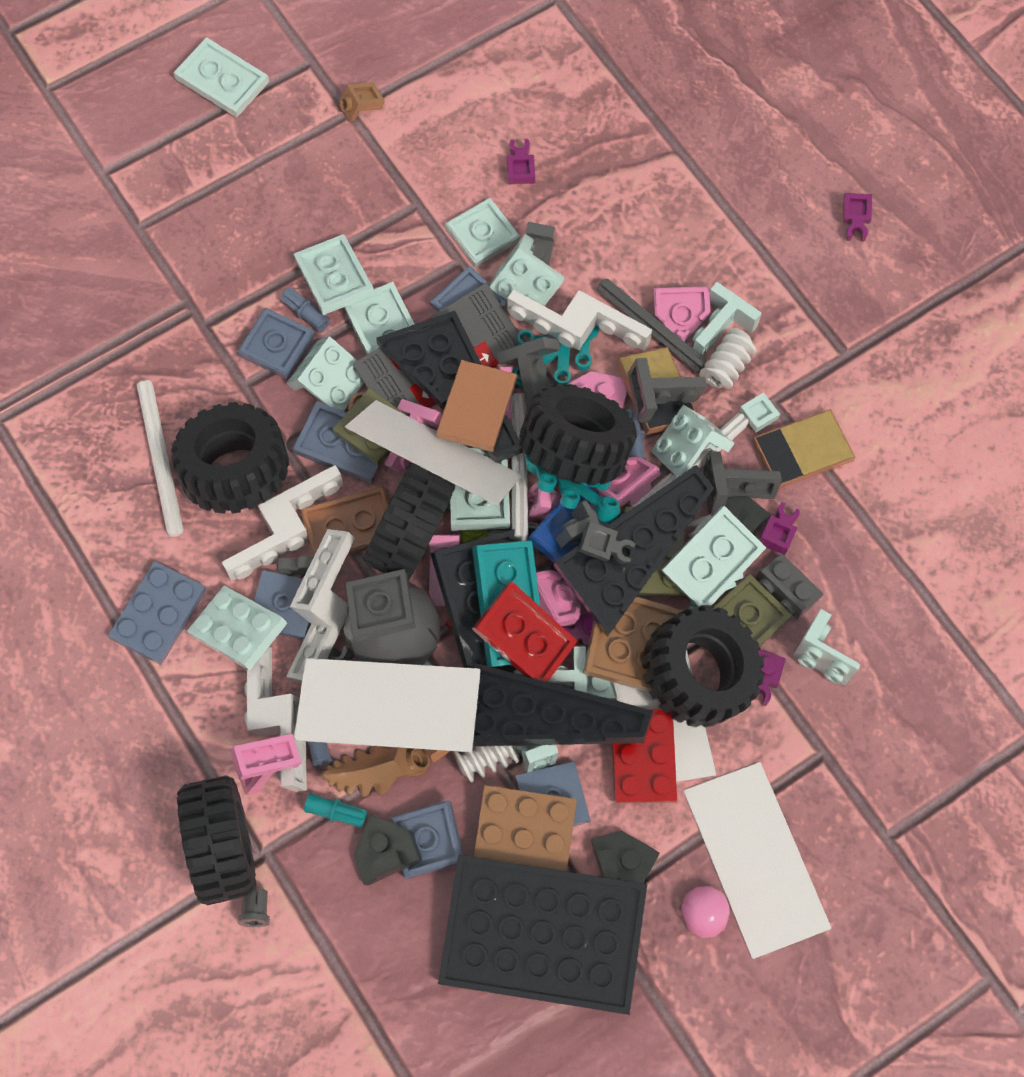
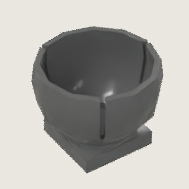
(390, 620)

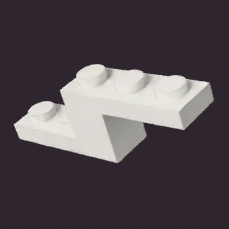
(578, 320)
(283, 523)
(318, 603)
(274, 716)

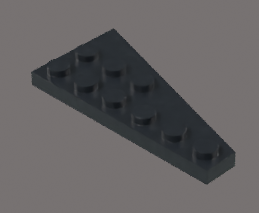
(431, 358)
(654, 527)
(535, 712)

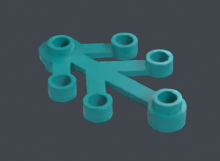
(563, 357)
(606, 508)

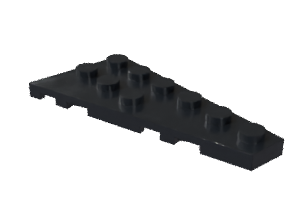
(459, 590)

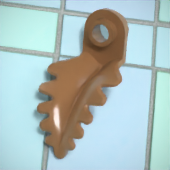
(375, 769)

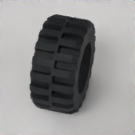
(577, 434)
(240, 483)
(409, 521)
(731, 648)
(216, 840)

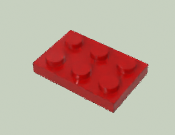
(524, 634)
(647, 769)

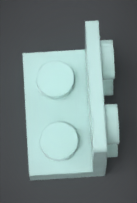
(526, 275)
(328, 374)
(686, 440)
(815, 654)

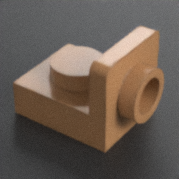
(360, 98)

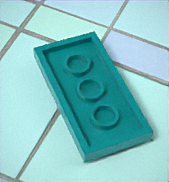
(496, 567)

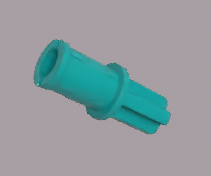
(335, 810)

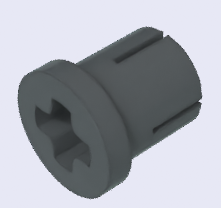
(254, 910)

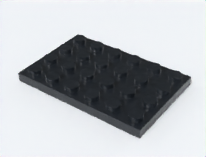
(543, 934)

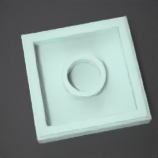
(482, 232)

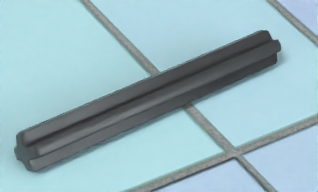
(659, 330)

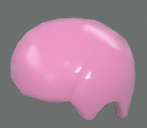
(705, 911)

